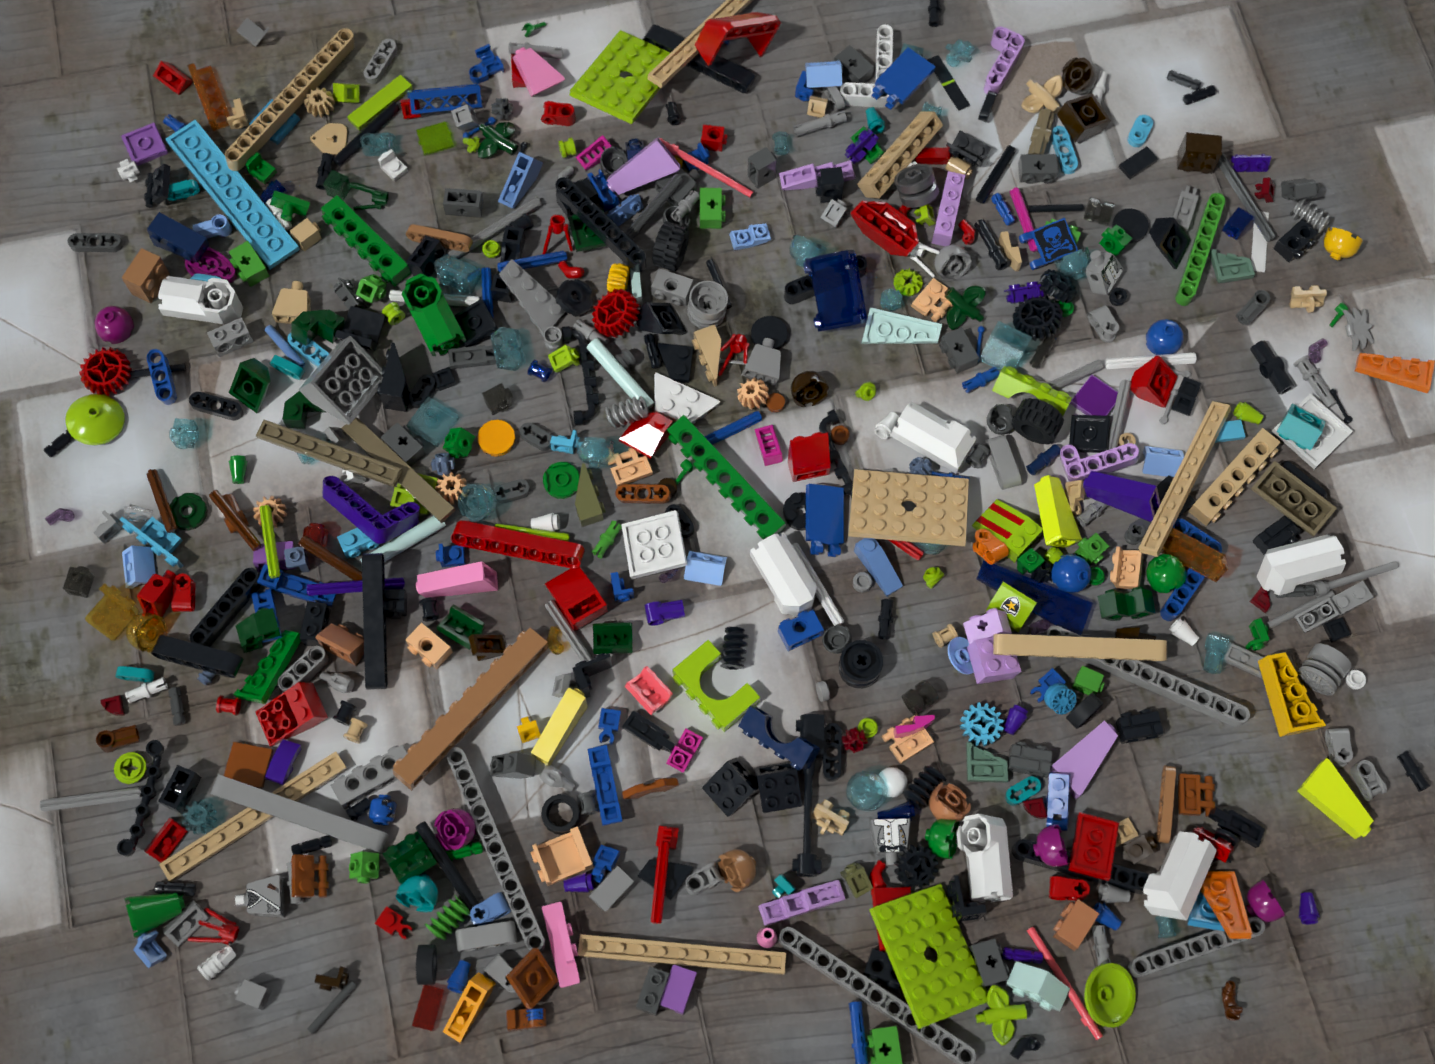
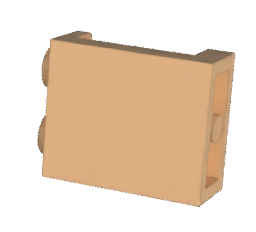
(561, 857)

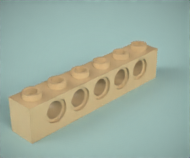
(900, 154)
(1263, 442)

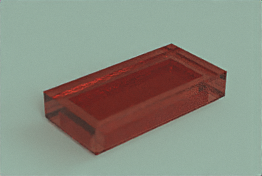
(428, 1008)

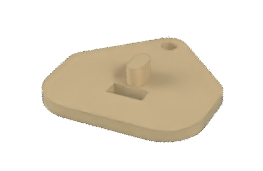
(325, 138)

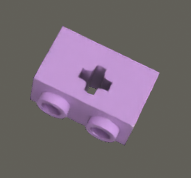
(985, 626)

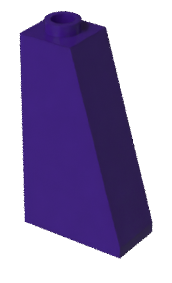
(1124, 494)

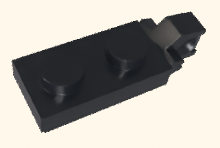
(648, 732)
(1238, 825)

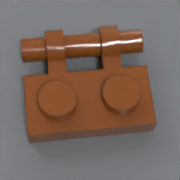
(1190, 797)
(303, 876)

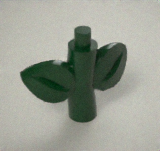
(497, 139)
(964, 305)

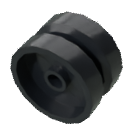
(860, 675)

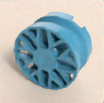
(1059, 698)

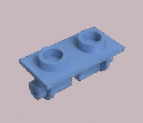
(628, 208)

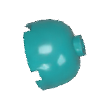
(418, 892)

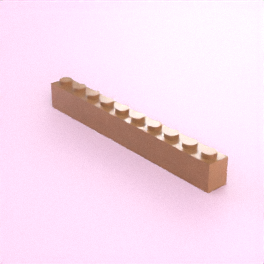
(469, 709)

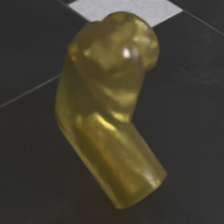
(553, 644)

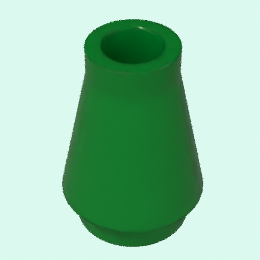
(238, 468)

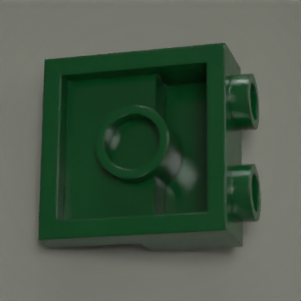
(582, 236)
(409, 857)

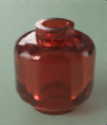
(317, 533)

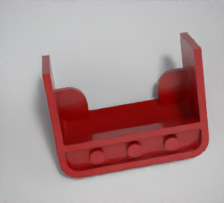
(756, 26)

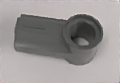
(1253, 307)

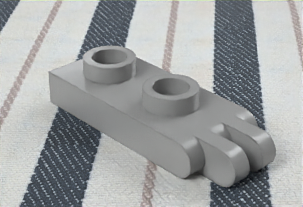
(1185, 207)

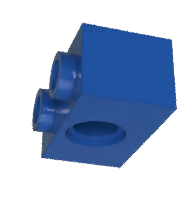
(794, 639)

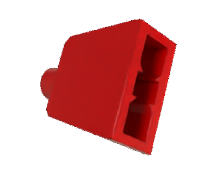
(157, 593)

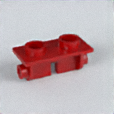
(1222, 846)

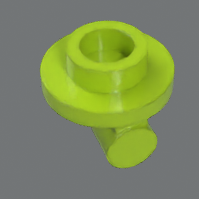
(473, 143)
(866, 391)
(933, 576)

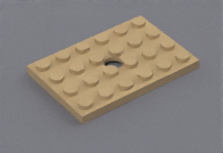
(880, 514)

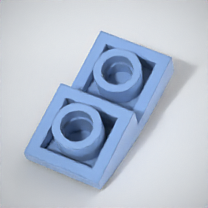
(750, 237)

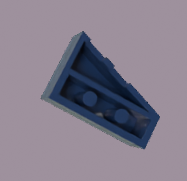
(177, 238)

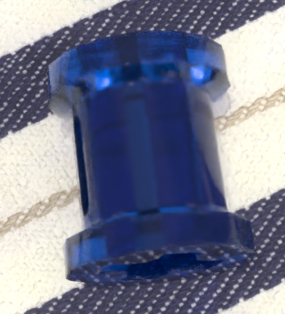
(539, 371)

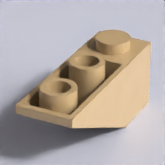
(708, 344)

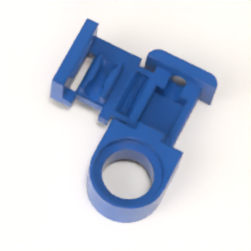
(490, 65)

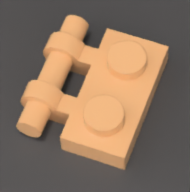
(929, 298)
(631, 470)
(909, 745)

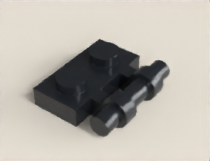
(157, 186)

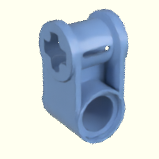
(493, 909)

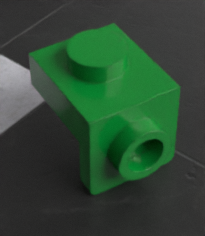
(259, 168)
(1029, 561)
(1260, 634)

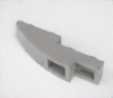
(1333, 607)

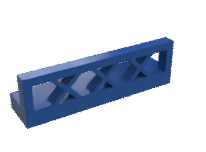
(441, 92)

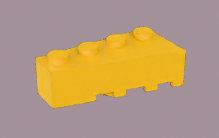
(1287, 697)

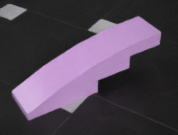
(805, 176)
(801, 902)

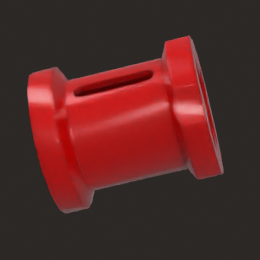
(228, 705)

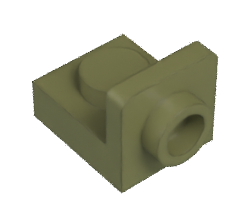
(856, 879)

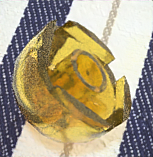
(145, 630)

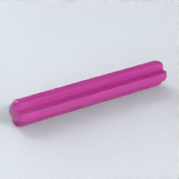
(1023, 215)

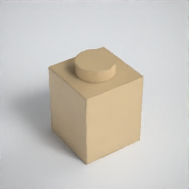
(306, 234)

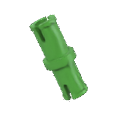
(606, 539)

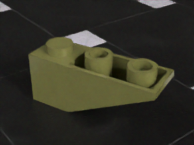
(586, 501)

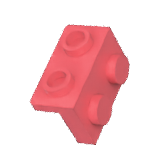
(649, 690)

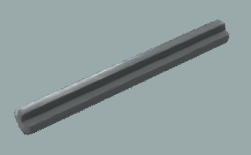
(654, 206)

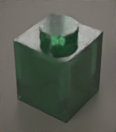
(337, 185)

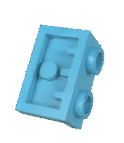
(355, 542)

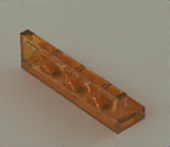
(204, 96)
(1196, 555)

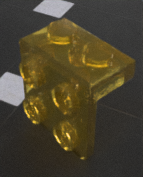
(112, 612)

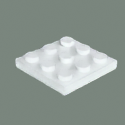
(1332, 436)
(654, 544)

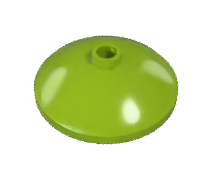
(95, 428)
(1110, 995)

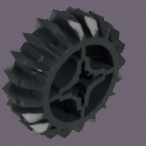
(1034, 317)

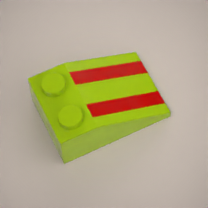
(1010, 527)

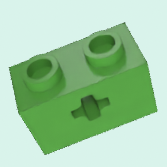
(710, 199)
(243, 256)
(889, 1037)

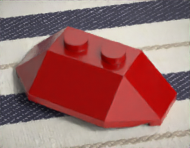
(886, 227)

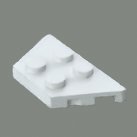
(676, 400)

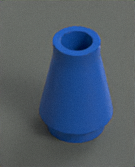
(1106, 916)
(459, 977)

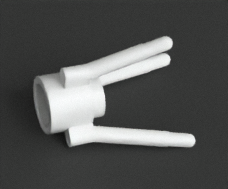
(919, 251)

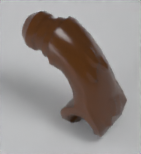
(1232, 1010)

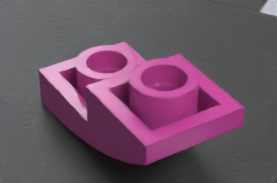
(684, 750)

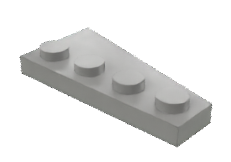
(532, 296)

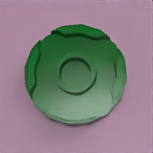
(561, 480)

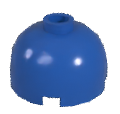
(1164, 337)
(1071, 573)

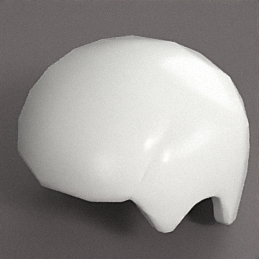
(895, 781)

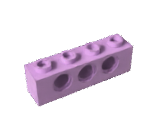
(948, 209)

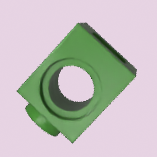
(1088, 681)

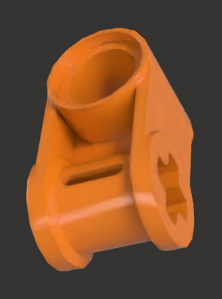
(989, 546)

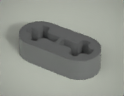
(538, 433)
(511, 491)

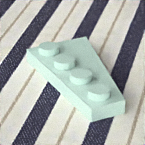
(894, 328)

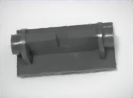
(345, 290)

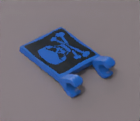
(1051, 241)

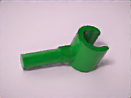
(530, 28)
(1339, 309)
(687, 467)

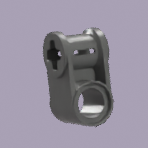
(1136, 531)

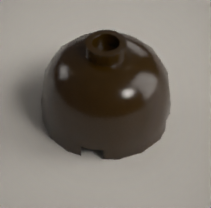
(1079, 75)
(809, 388)

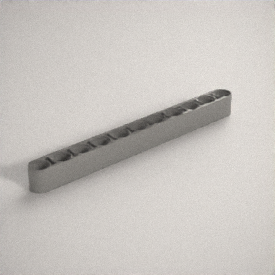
(1174, 684)
(491, 840)
(864, 995)

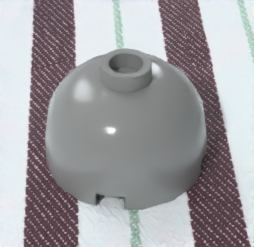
(952, 261)

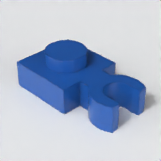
(1046, 681)
(609, 722)

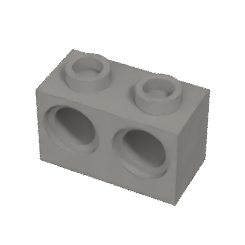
(230, 337)

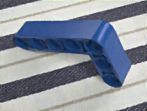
(1187, 588)

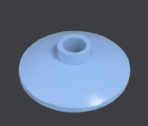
(959, 655)

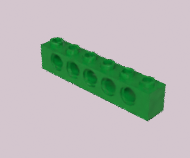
(338, 208)

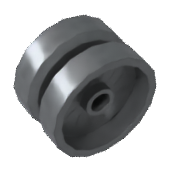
(916, 185)

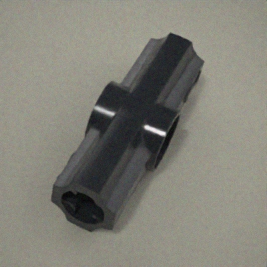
(1271, 367)

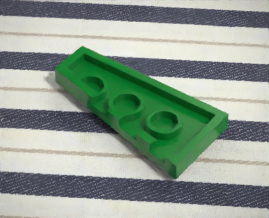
(263, 681)

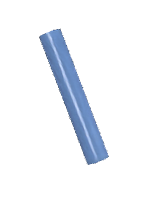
(284, 346)

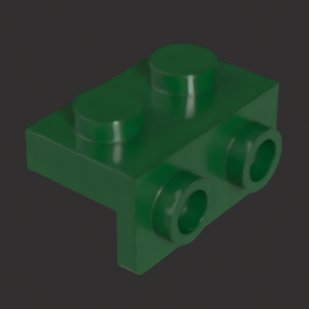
(460, 625)
(612, 638)

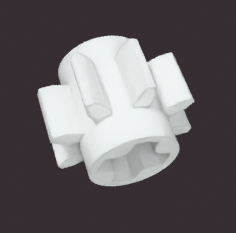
(128, 170)

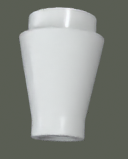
(886, 425)
(547, 522)
(1183, 631)

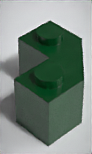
(315, 323)
(296, 411)
(1133, 604)
(257, 628)

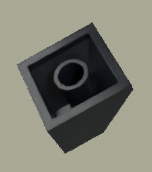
(1170, 239)
(659, 319)

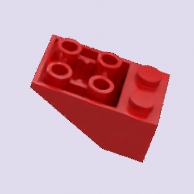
(809, 457)
(576, 597)
(291, 713)

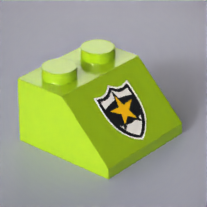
(1014, 603)

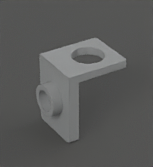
(251, 32)

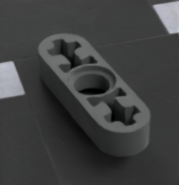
(89, 237)

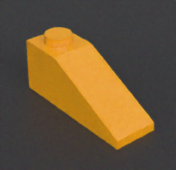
(469, 1006)

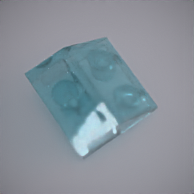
(457, 273)
(1005, 347)

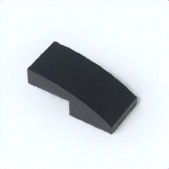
(1186, 396)

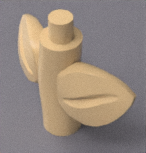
(1043, 95)

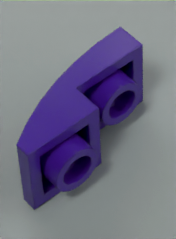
(282, 761)

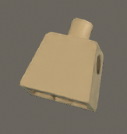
(291, 303)

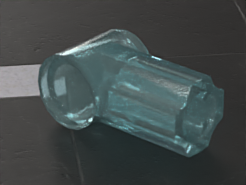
(1215, 649)

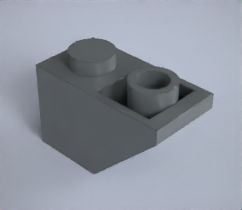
(513, 765)

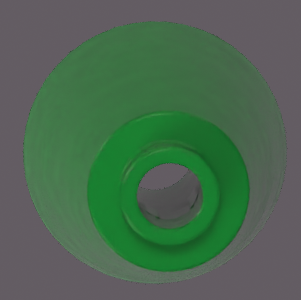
(152, 911)

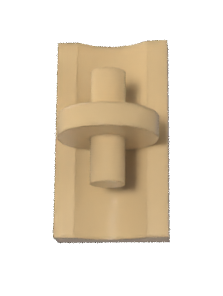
(1307, 299)
(829, 820)

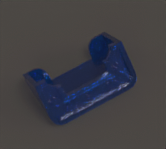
(836, 290)

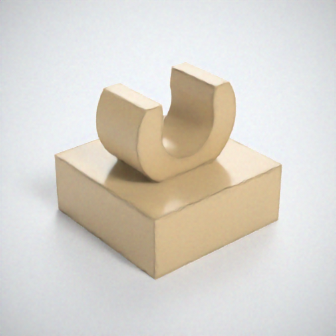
(817, 106)

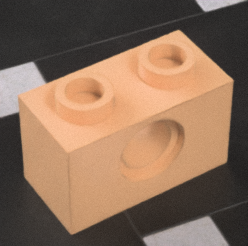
(422, 636)

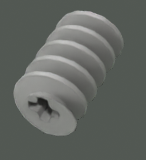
(1310, 216)
(627, 413)

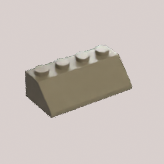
(1294, 498)

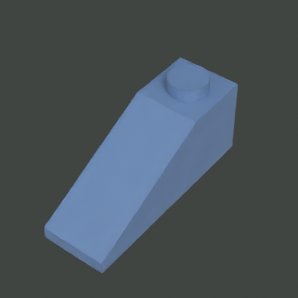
(520, 179)
(878, 565)

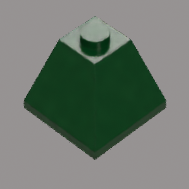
(251, 383)

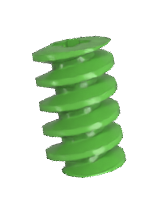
(448, 919)

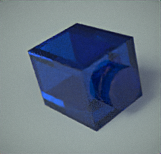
(1237, 223)

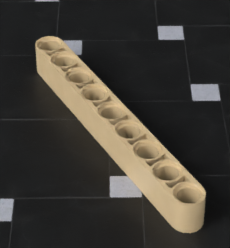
(1079, 647)

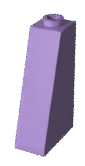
(646, 166)
(1086, 757)

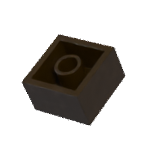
(1083, 117)
(1199, 152)

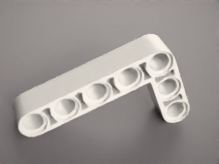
(883, 57)

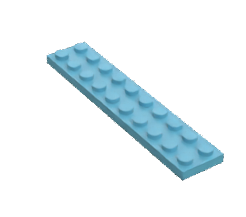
(232, 194)

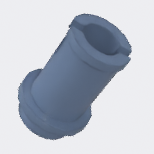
(206, 677)

